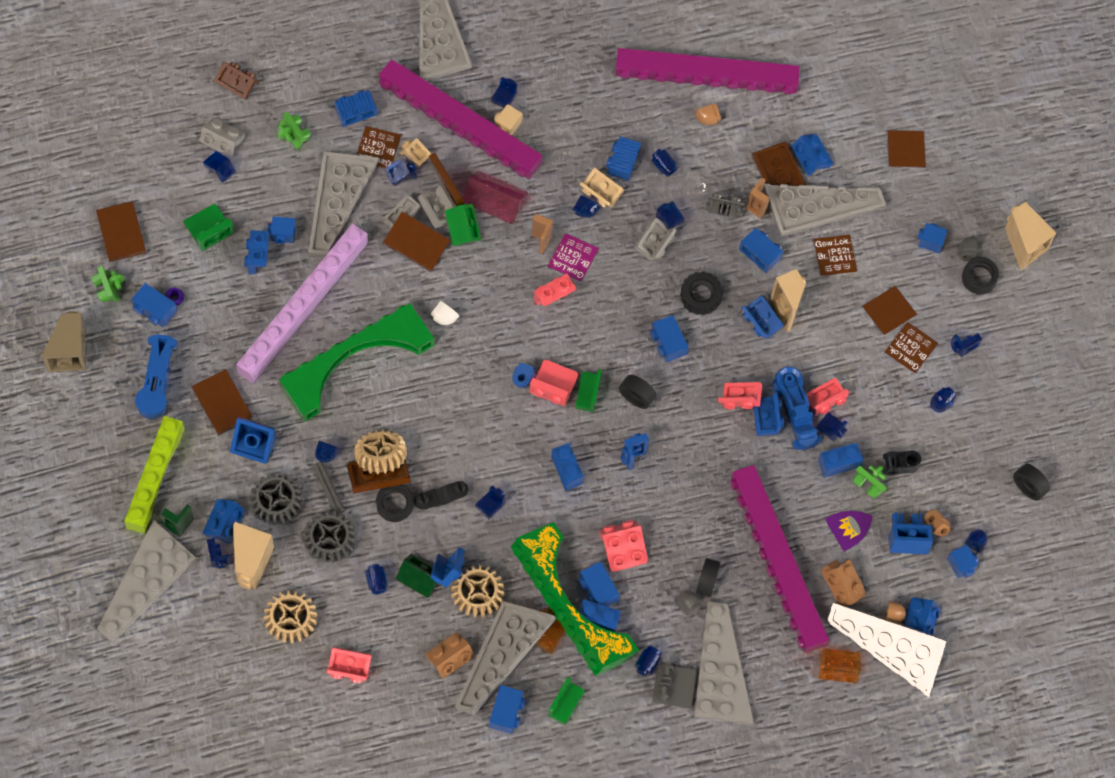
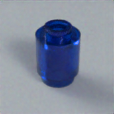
(664, 162)
(376, 579)
(648, 661)

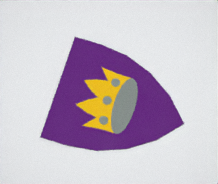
(849, 527)

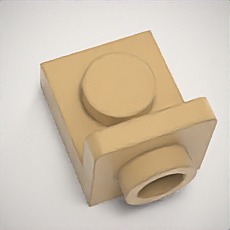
(415, 151)

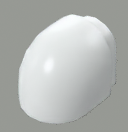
(444, 314)

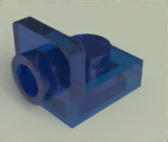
(505, 92)
(220, 166)
(400, 171)
(669, 215)
(967, 345)
(832, 427)
(491, 502)
(215, 555)

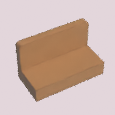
(757, 200)
(542, 230)

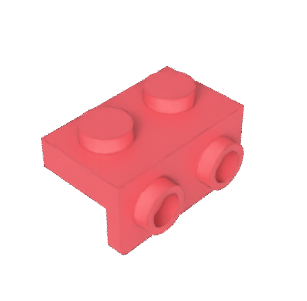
(554, 290)
(741, 395)
(826, 396)
(349, 664)

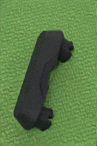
(441, 495)

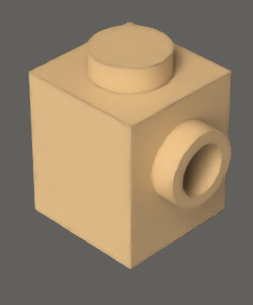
(508, 119)

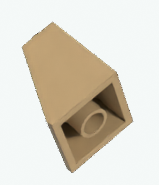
(1028, 234)
(251, 554)

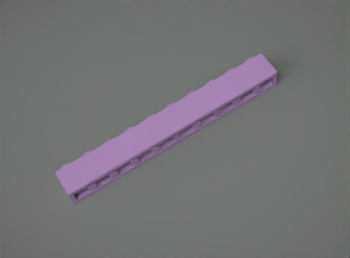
(302, 303)

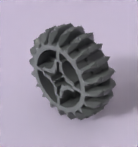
(279, 484)
(335, 531)

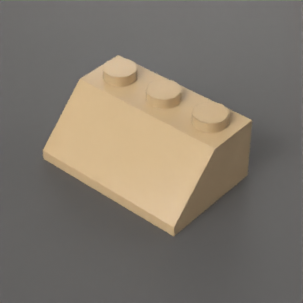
(787, 296)

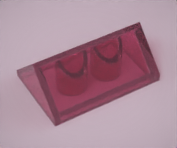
(494, 196)

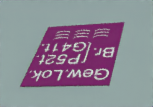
(573, 257)

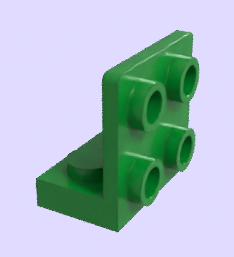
(209, 227)

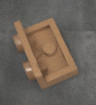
(845, 583)
(450, 655)

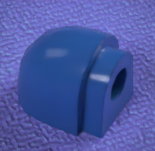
(523, 375)

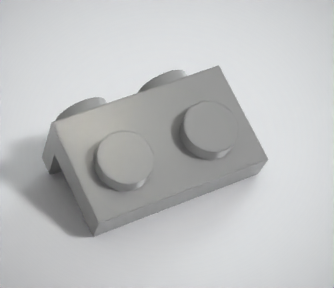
(221, 136)
(435, 205)
(655, 240)

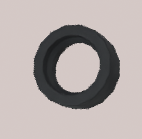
(985, 263)
(637, 391)
(1031, 482)
(399, 516)
(708, 577)

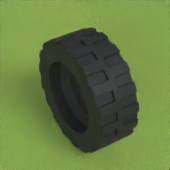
(707, 280)

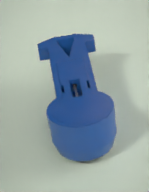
(789, 387)
(152, 399)

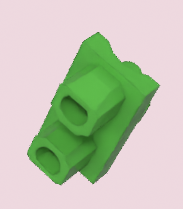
(290, 130)
(111, 283)
(876, 487)

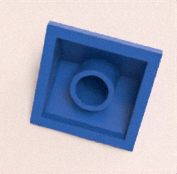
(253, 440)

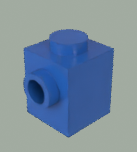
(282, 230)
(932, 237)
(963, 562)

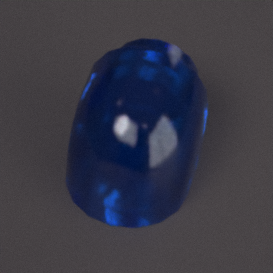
(585, 207)
(942, 399)
(326, 452)
(977, 540)

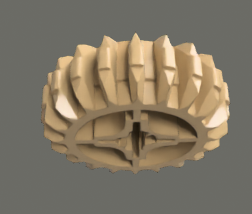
(380, 451)
(488, 603)
(284, 622)

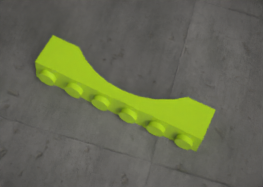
(145, 496)

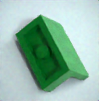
(463, 224)
(588, 391)
(565, 702)

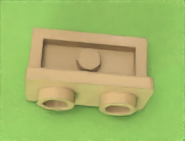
(602, 188)

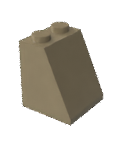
(67, 344)

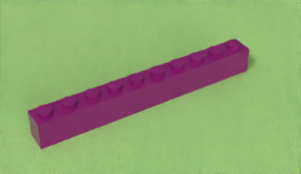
(707, 71)
(460, 119)
(779, 559)

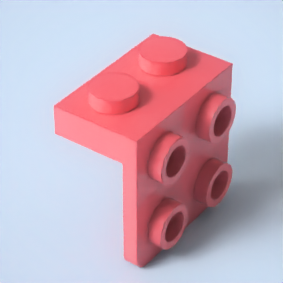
(553, 383)
(624, 545)

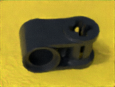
(897, 462)

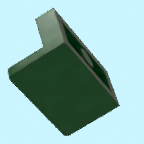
(176, 523)
(416, 575)

